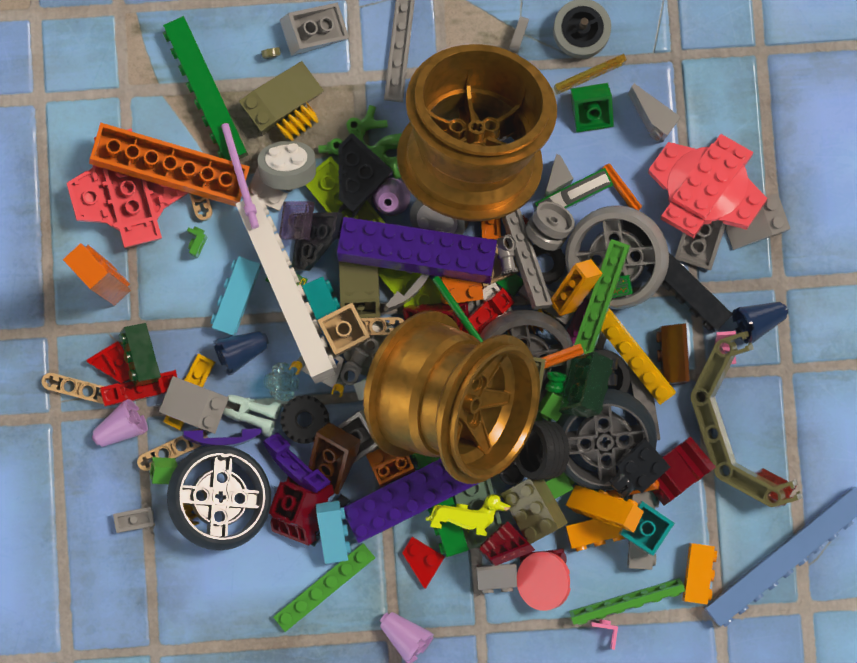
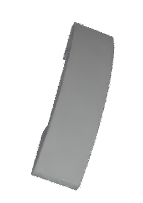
(399, 300)

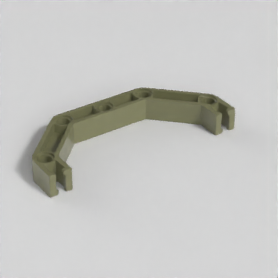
(720, 448)

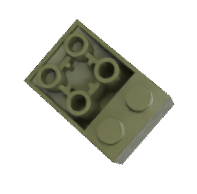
(361, 287)

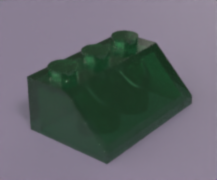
(586, 385)

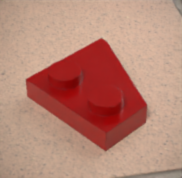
(112, 362)
(422, 560)

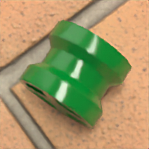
(555, 382)

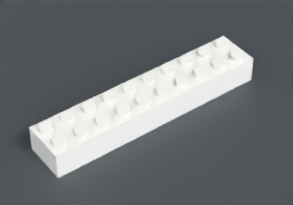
(288, 293)

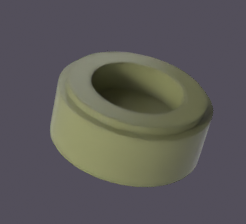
(271, 53)

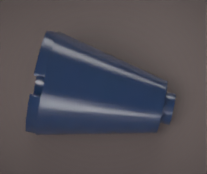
(758, 319)
(239, 349)

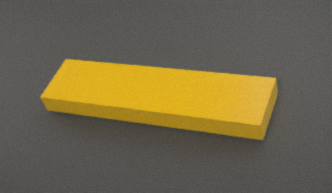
(197, 375)

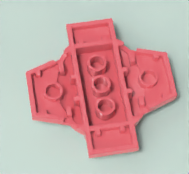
(707, 185)
(121, 202)

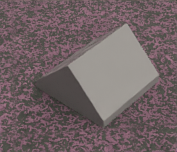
(559, 177)

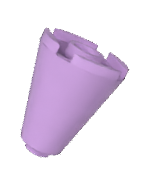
(396, 192)
(120, 425)
(406, 636)

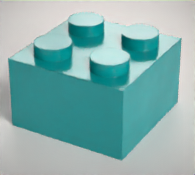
(319, 297)
(650, 530)

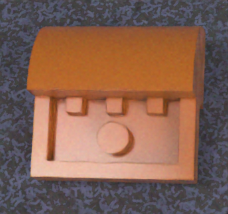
(389, 467)

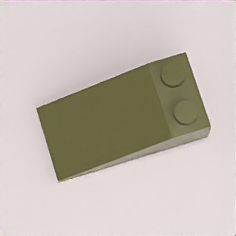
(280, 97)

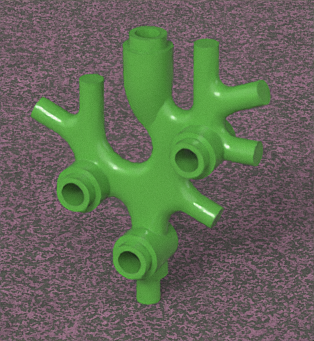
(386, 143)

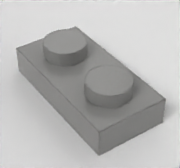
(134, 519)

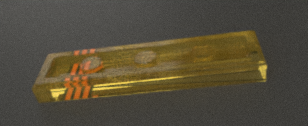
(590, 74)

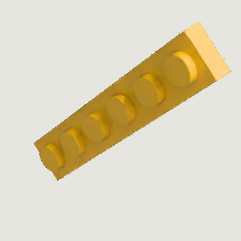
(636, 358)

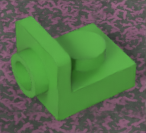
(197, 244)

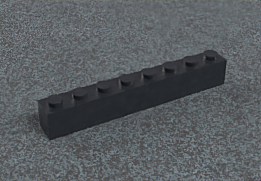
(685, 286)

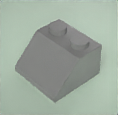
(495, 577)

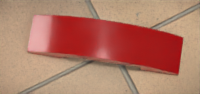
(489, 310)
(118, 393)

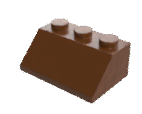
(673, 353)

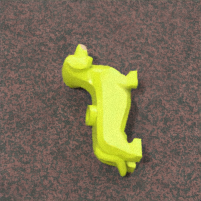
(468, 518)

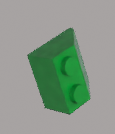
(592, 107)

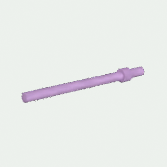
(249, 208)

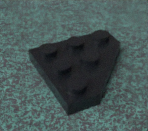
(359, 172)
(323, 232)

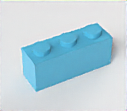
(333, 532)

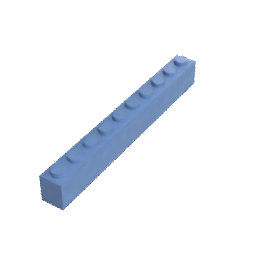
(784, 559)

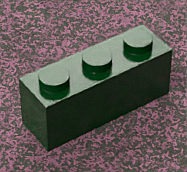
(139, 354)

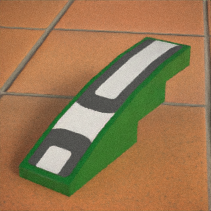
(580, 190)

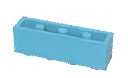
(236, 296)

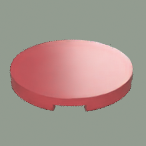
(543, 581)

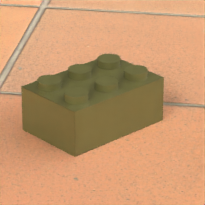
(534, 509)

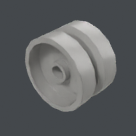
(549, 226)

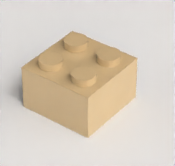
(344, 329)

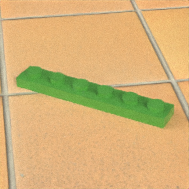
(602, 295)
(324, 587)
(620, 603)

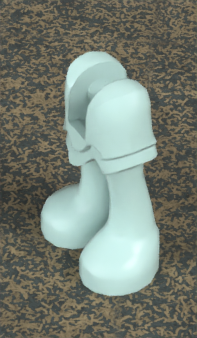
(248, 405)

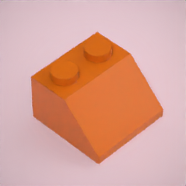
(462, 290)

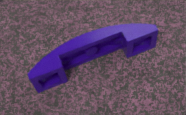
(197, 438)
(293, 466)

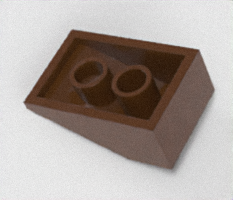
(334, 454)

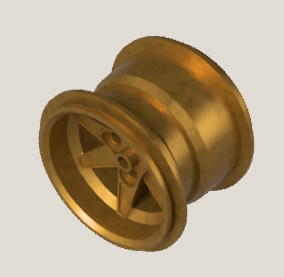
(462, 162)
(452, 396)

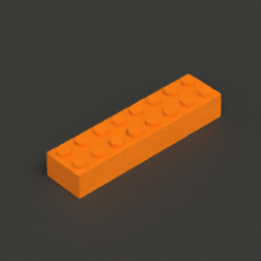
(166, 164)
(98, 273)

